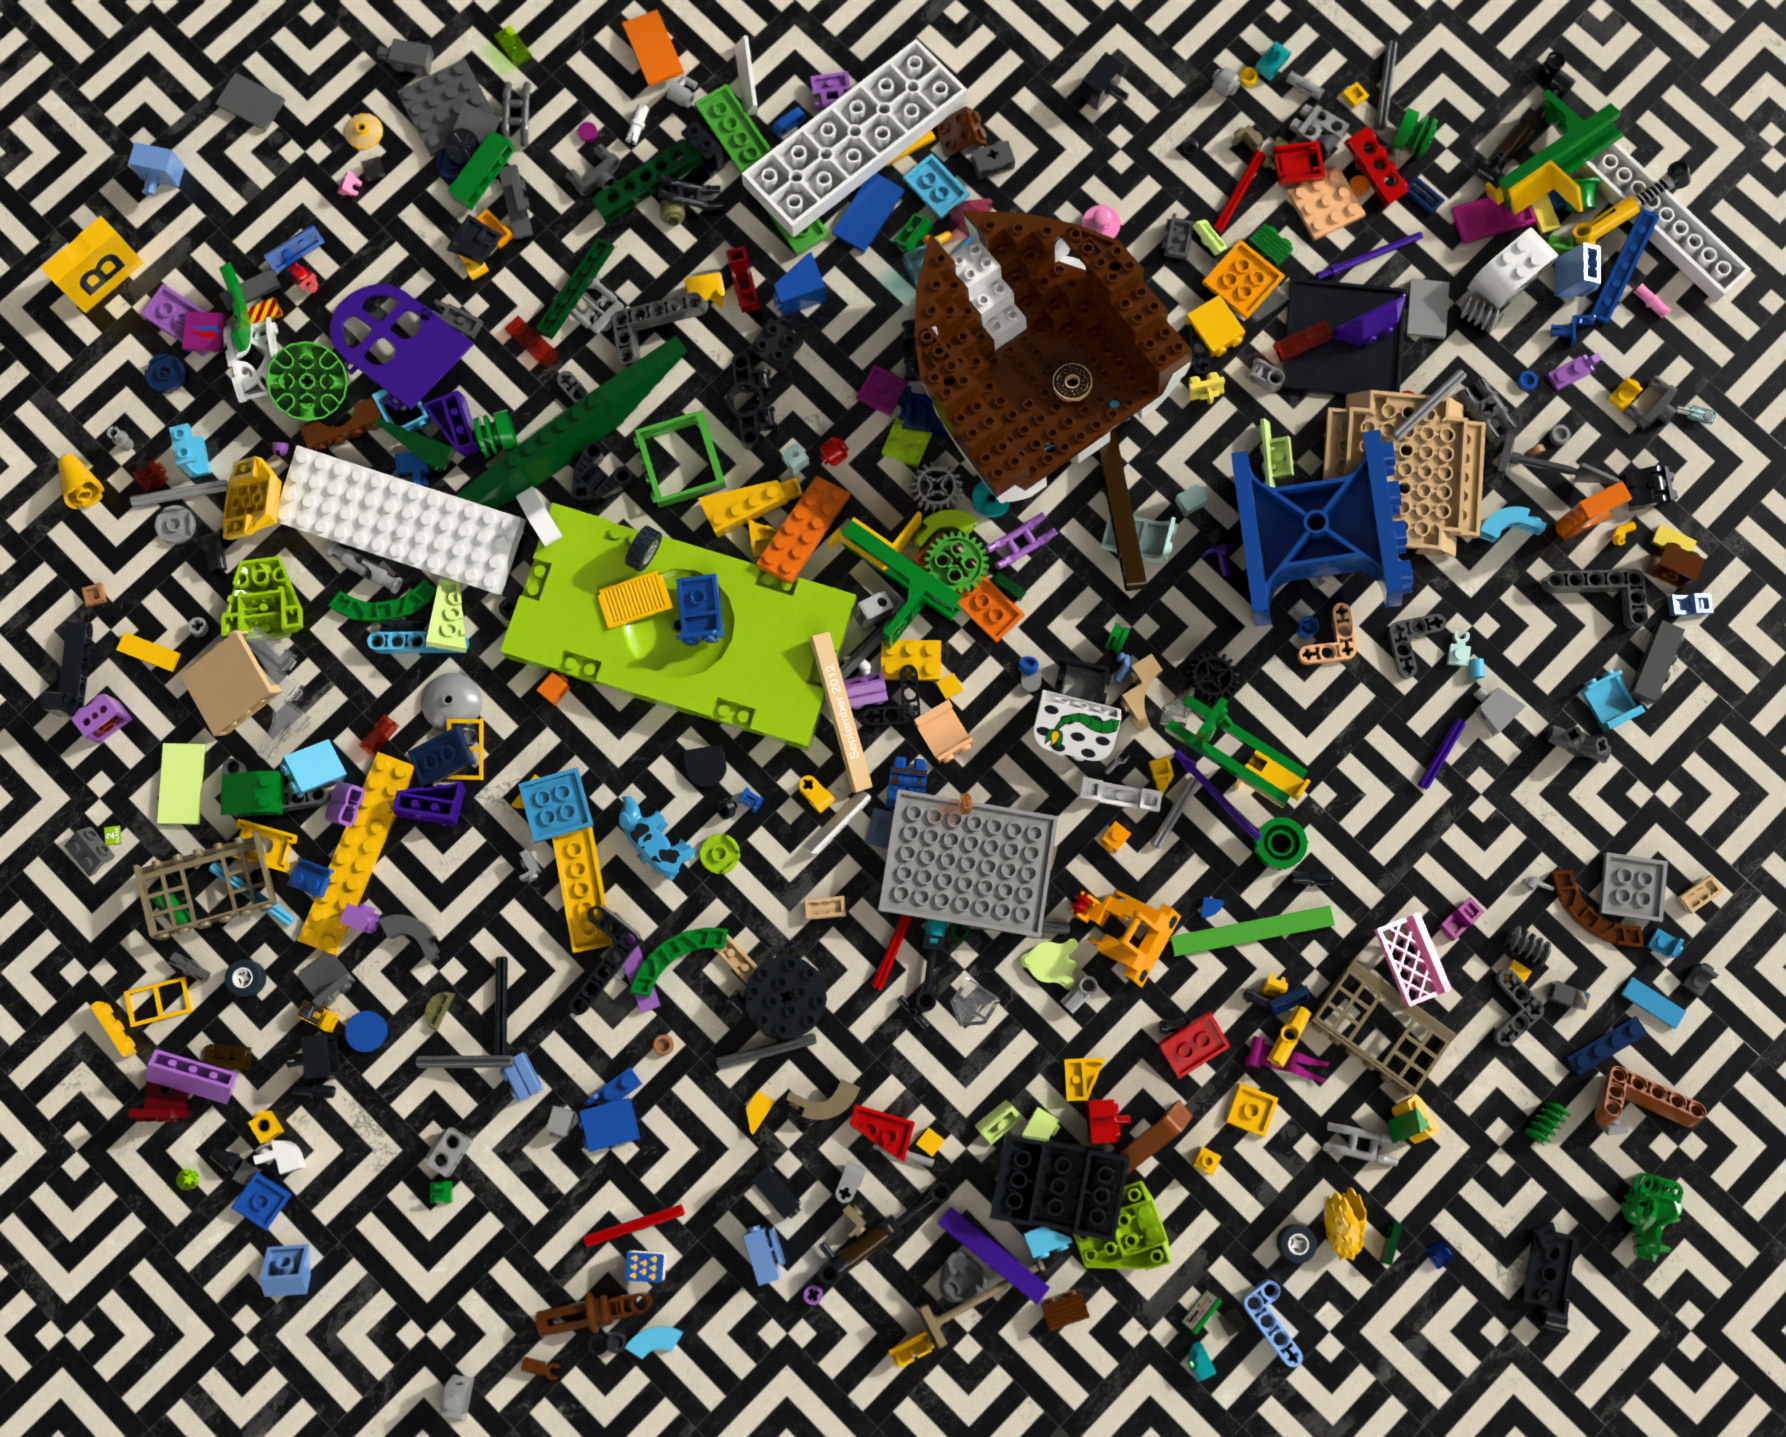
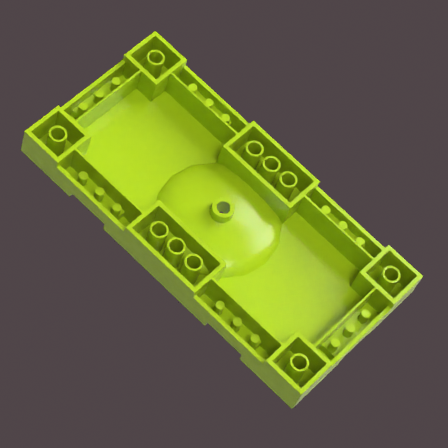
(751, 679)

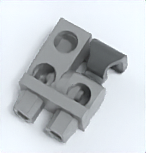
(1317, 123)

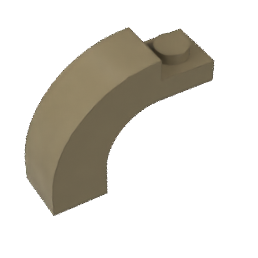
(837, 1104)

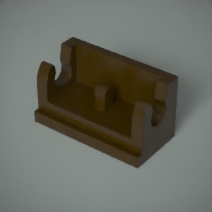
(227, 1056)

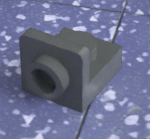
(1699, 978)

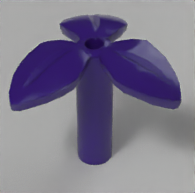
(1221, 550)

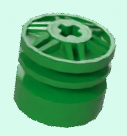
(1414, 133)
(495, 433)

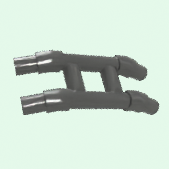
(523, 121)

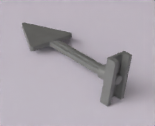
(1583, 474)

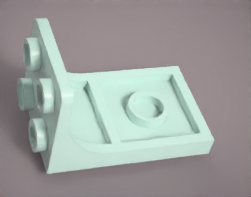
(1152, 536)

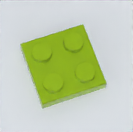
(906, 444)

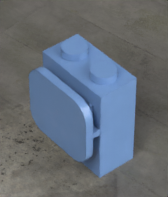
(1577, 271)
(764, 1252)

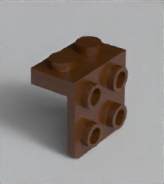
(961, 131)

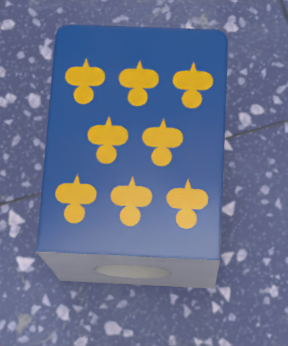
(645, 1266)

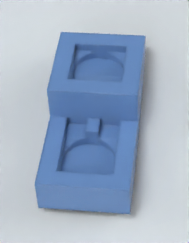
(1690, 604)

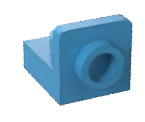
(1665, 944)

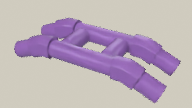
(1025, 530)

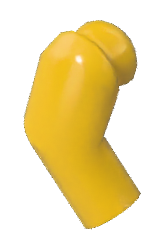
(1620, 532)

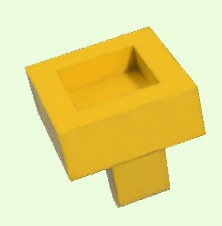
(1274, 988)

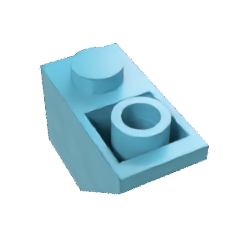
(1043, 1240)

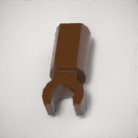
(539, 1367)

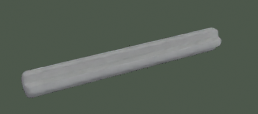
(1429, 404)
(179, 493)

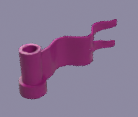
(1260, 1051)

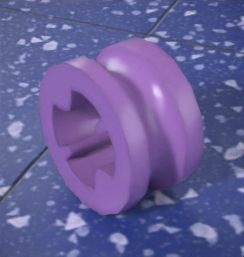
(819, 1296)

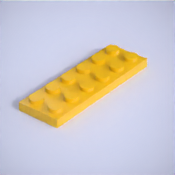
(581, 888)

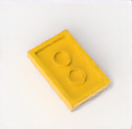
(922, 654)

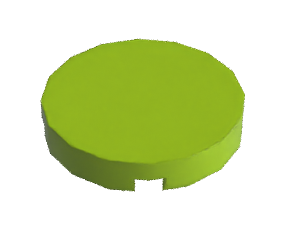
(719, 853)

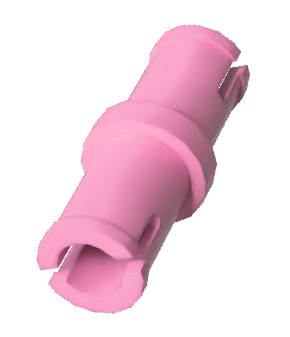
(1651, 300)

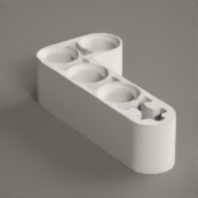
(538, 516)

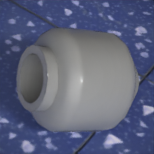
(1225, 82)

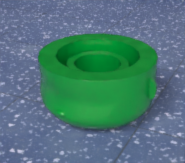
(1292, 832)

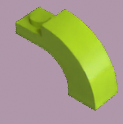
(945, 521)

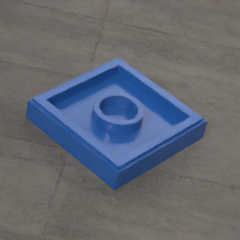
(261, 1200)

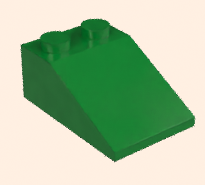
(252, 793)

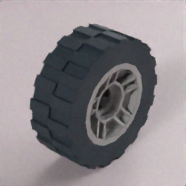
(643, 548)

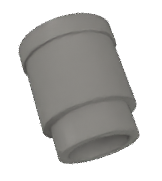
(680, 94)

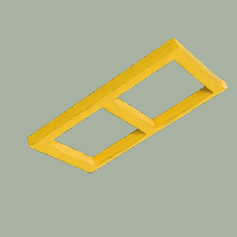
(480, 748)
(161, 1016)

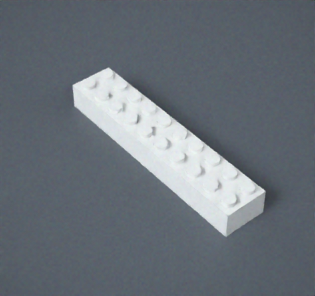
(1677, 231)

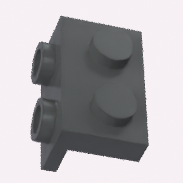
(1178, 238)
(89, 850)

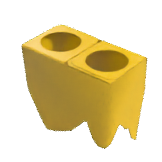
(708, 286)

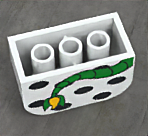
(1512, 270)
(1076, 727)

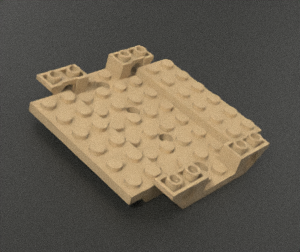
(1440, 473)

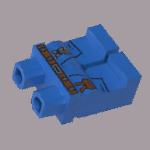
(906, 779)

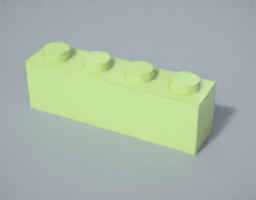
(1041, 1125)

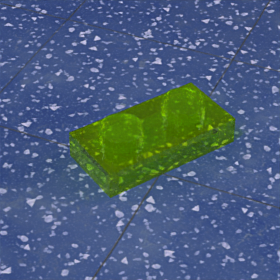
(513, 46)

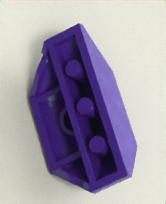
(1371, 324)

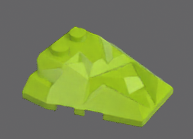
(263, 599)

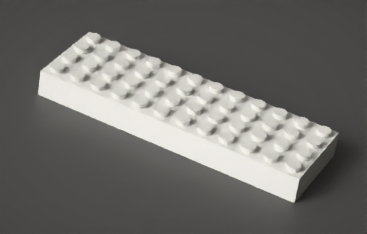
(854, 137)
(399, 520)

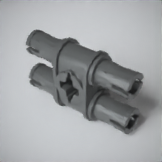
(1490, 400)

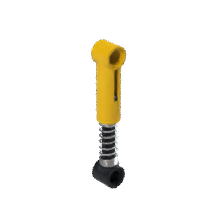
(1677, 177)

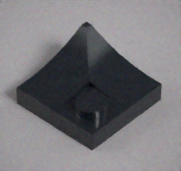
(474, 240)

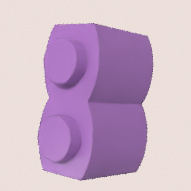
(344, 804)

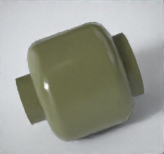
(672, 213)

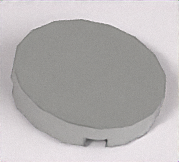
(175, 524)

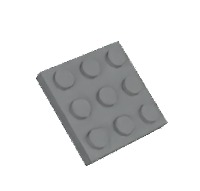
(1633, 887)

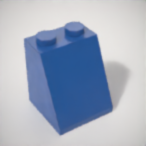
(799, 287)

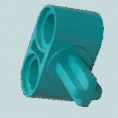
(1272, 60)

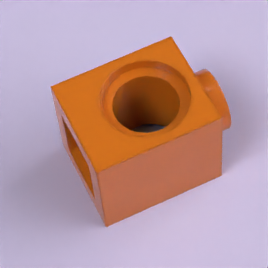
(554, 688)

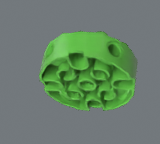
(291, 366)

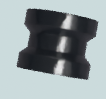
(507, 613)

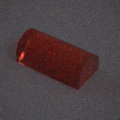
(379, 735)

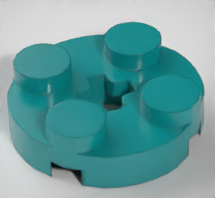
(985, 508)

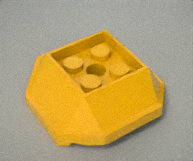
(250, 498)

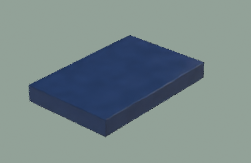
(441, 757)

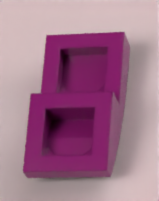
(1461, 919)

